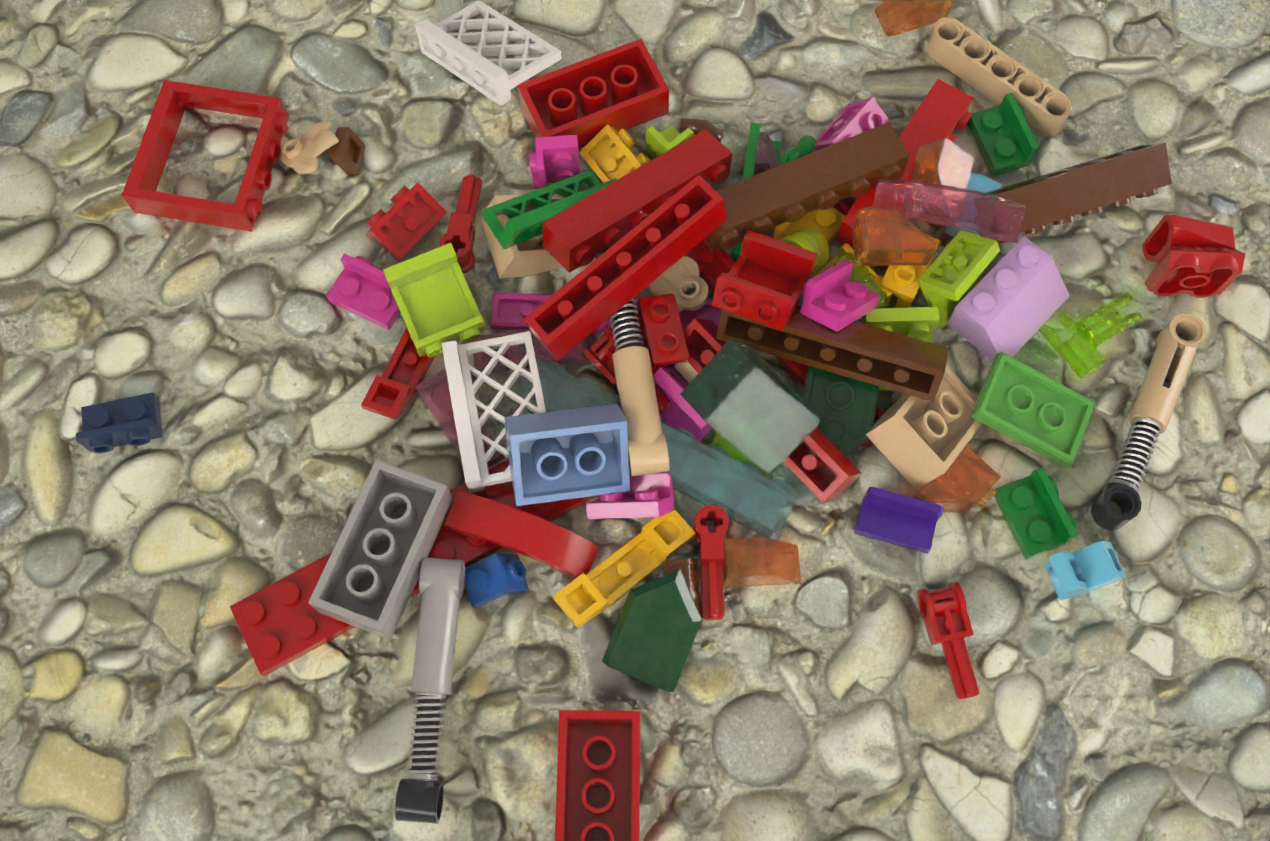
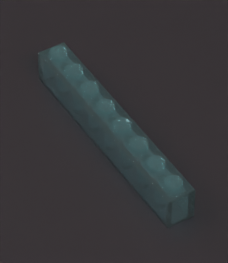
(696, 469)

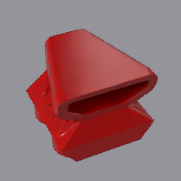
(1191, 257)

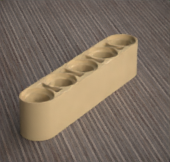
(997, 75)

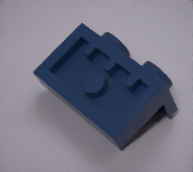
(120, 423)

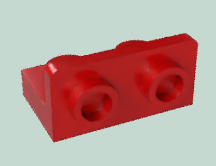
(406, 221)
(662, 330)

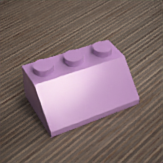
(1011, 301)

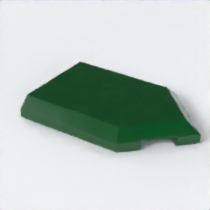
(843, 405)
(655, 632)

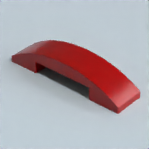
(396, 387)
(521, 533)

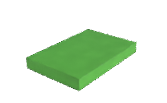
(1033, 409)

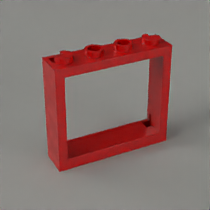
(158, 140)

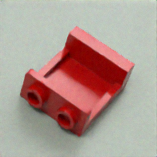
(765, 280)

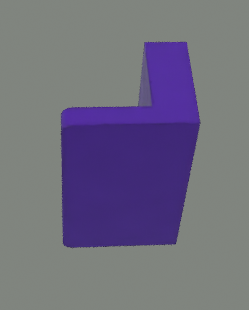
(898, 519)

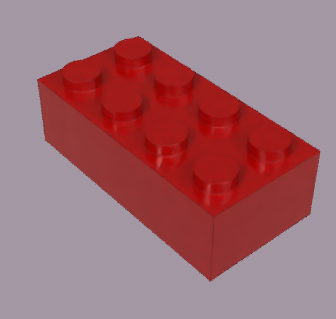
(582, 98)
(598, 776)

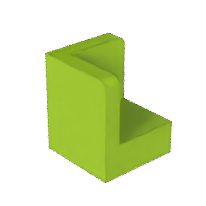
(661, 142)

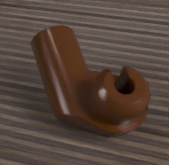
(699, 125)

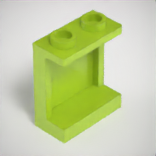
(435, 300)

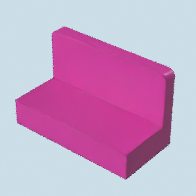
(680, 413)

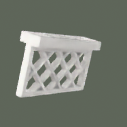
(468, 61)
(465, 405)

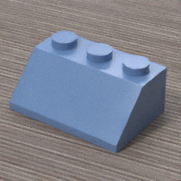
(568, 454)

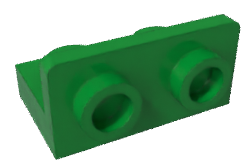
(1004, 136)
(1036, 514)

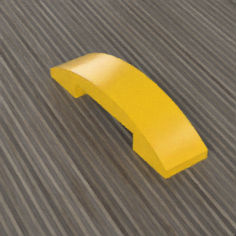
(624, 569)

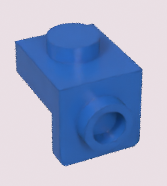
(494, 578)

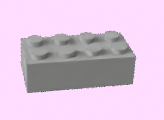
(382, 549)

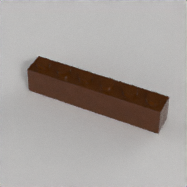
(809, 184)
(1089, 186)
(853, 352)

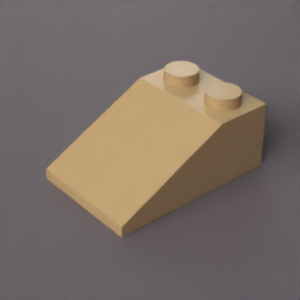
(524, 258)
(925, 435)

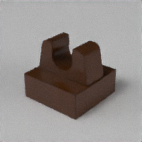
(347, 152)

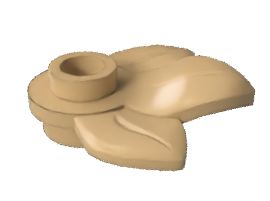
(303, 152)
(678, 280)

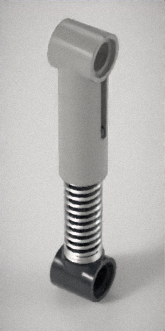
(441, 588)

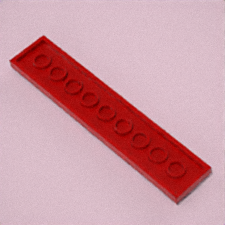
(284, 626)

